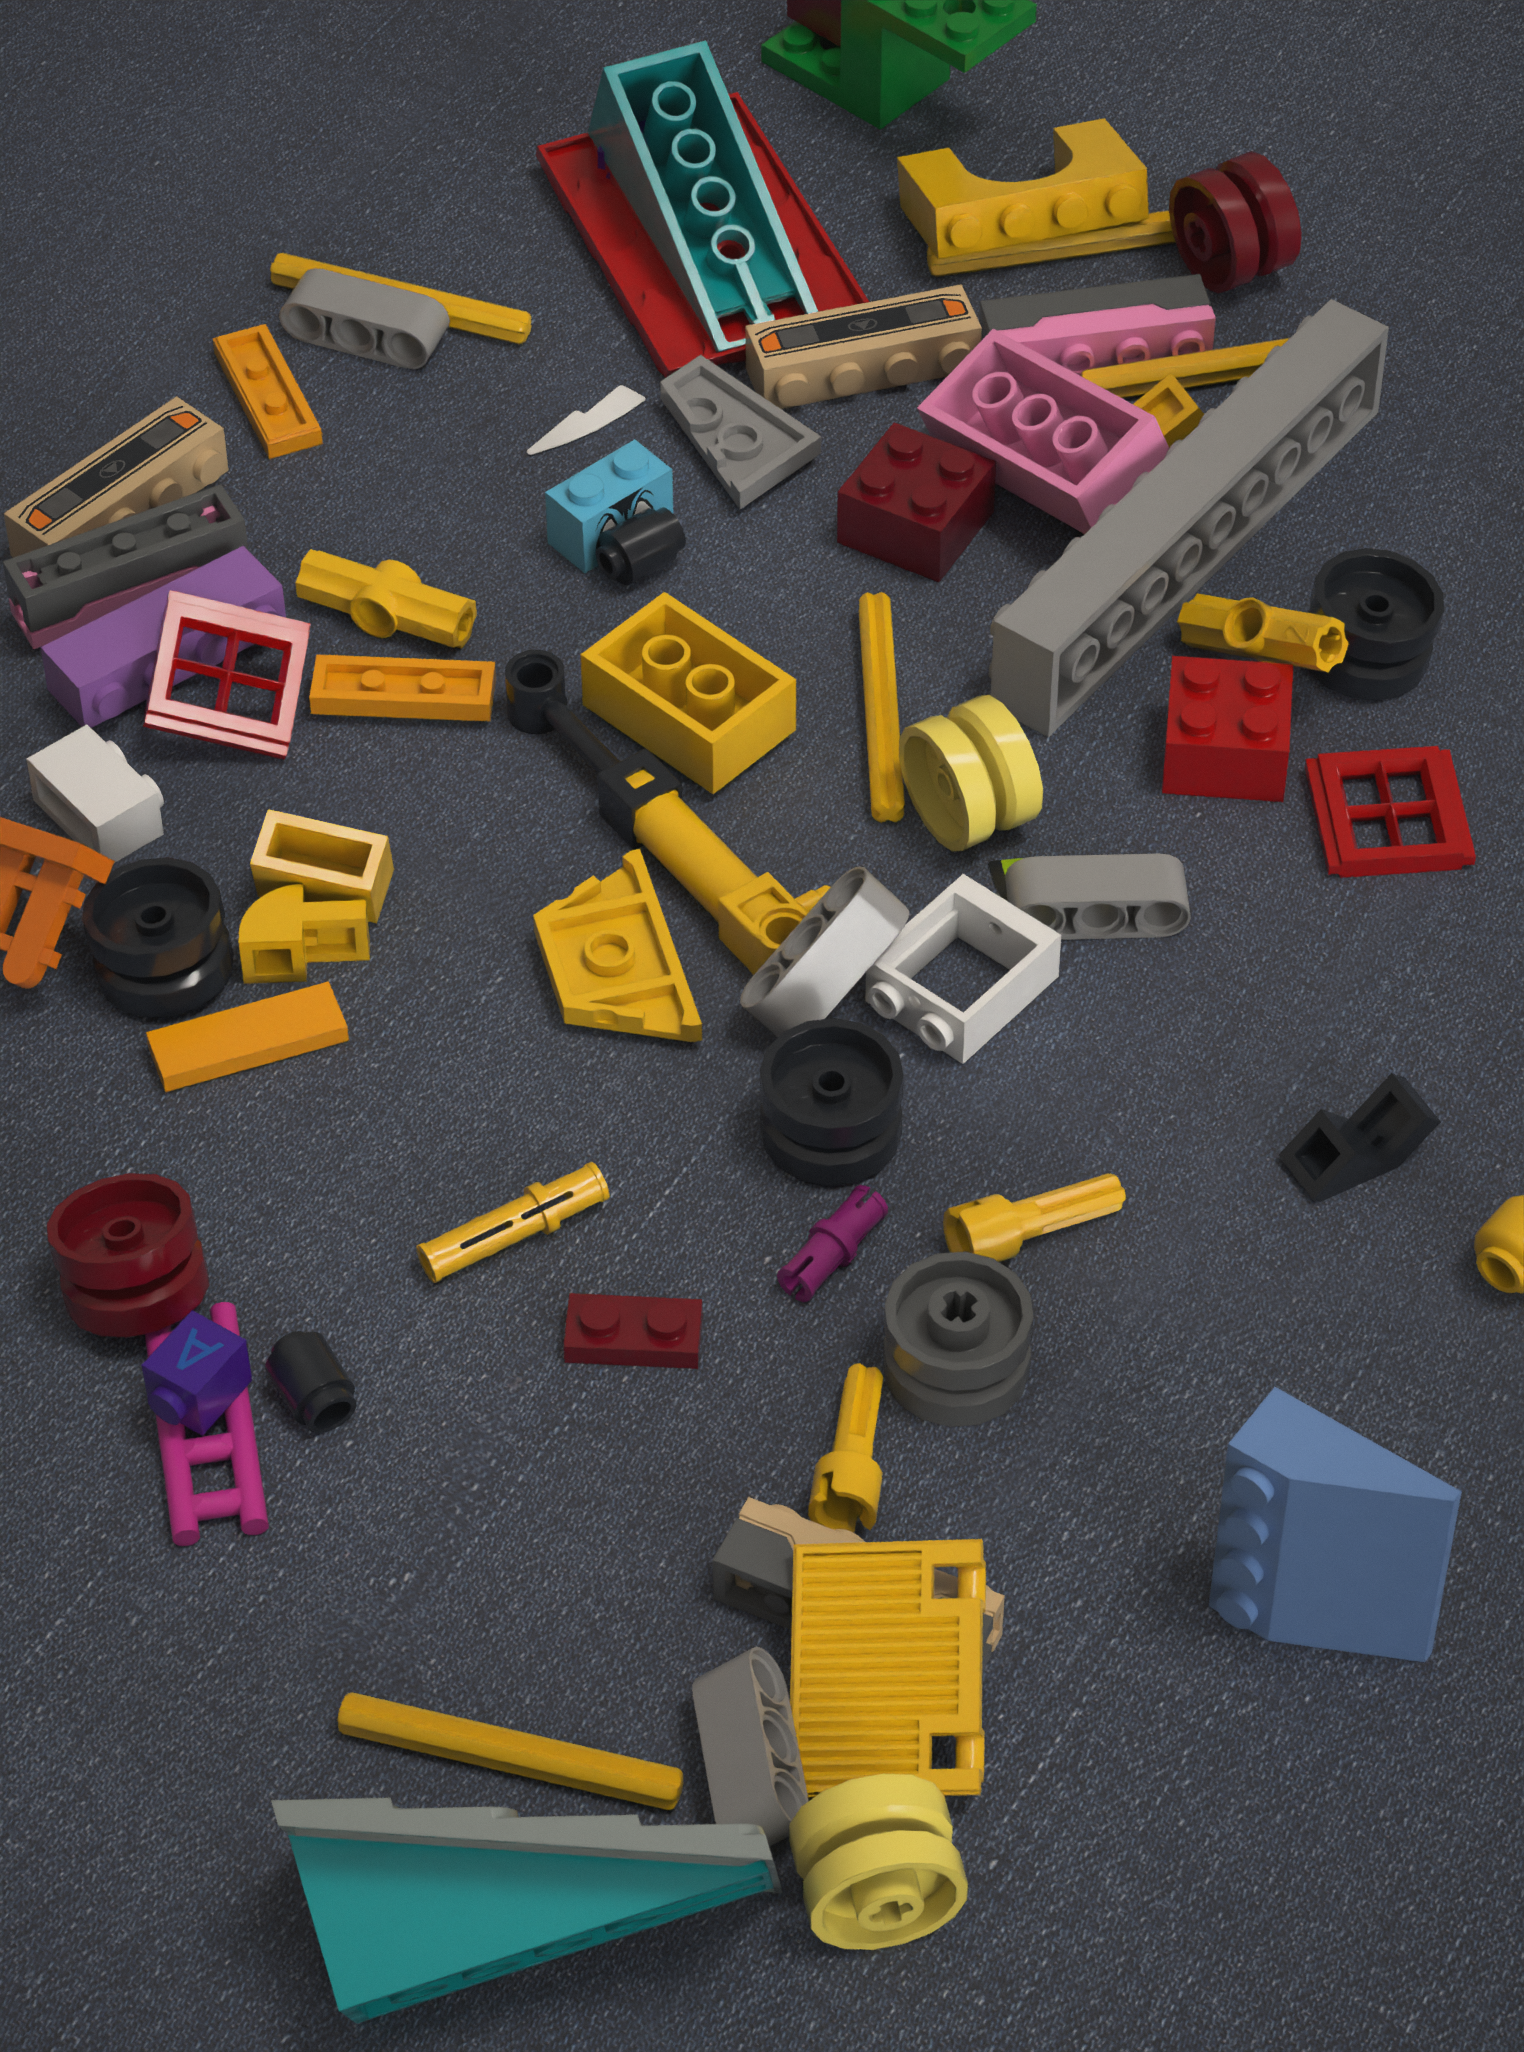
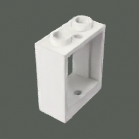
(991, 927)

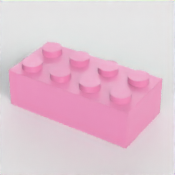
(1046, 428)

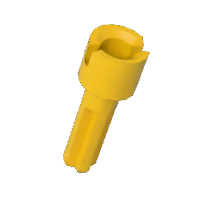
(998, 1227)
(848, 1478)

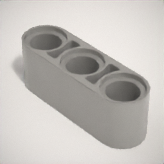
(364, 318)
(1102, 894)
(825, 953)
(750, 1744)

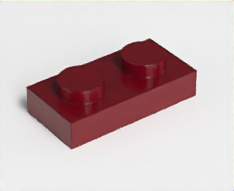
(633, 1331)

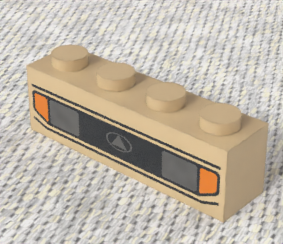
(861, 347)
(144, 467)

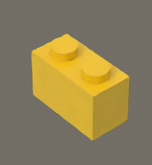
(325, 858)

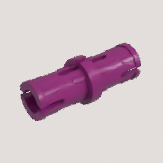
(832, 1243)

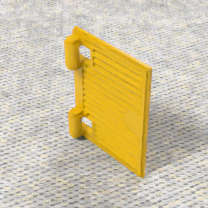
(887, 1662)

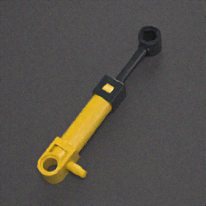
(647, 809)

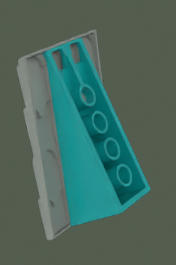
(474, 1893)

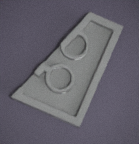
(737, 430)

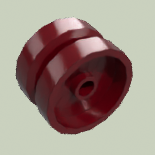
(1235, 222)
(128, 1255)

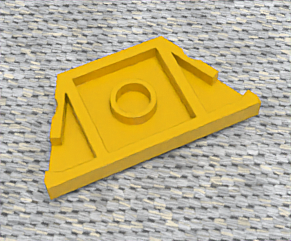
(617, 958)

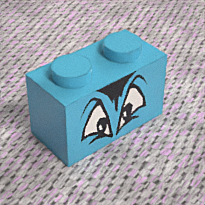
(604, 497)

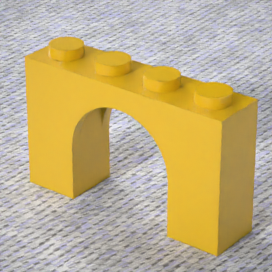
(1093, 188)

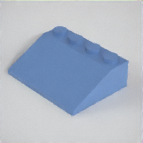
(1329, 1537)

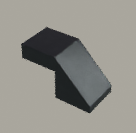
(1344, 1152)

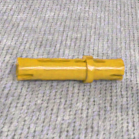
(579, 1188)

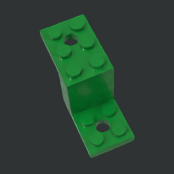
(895, 50)

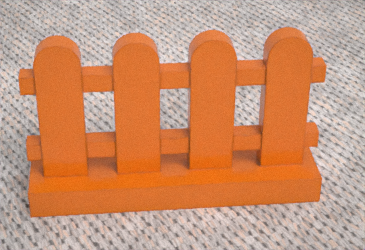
(50, 898)

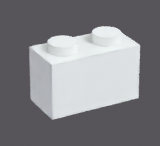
(96, 794)

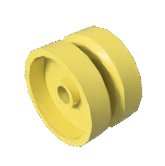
(970, 772)
(877, 1861)

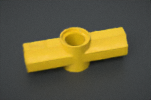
(386, 598)
(1263, 632)

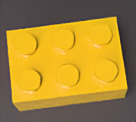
(688, 692)

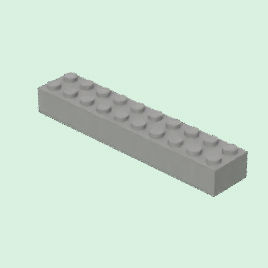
(1186, 517)

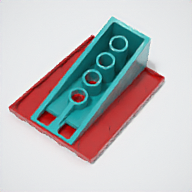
(699, 211)

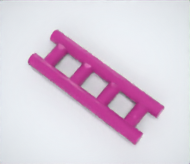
(236, 1445)

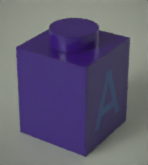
(196, 1373)

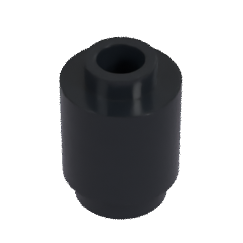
(640, 545)
(311, 1381)

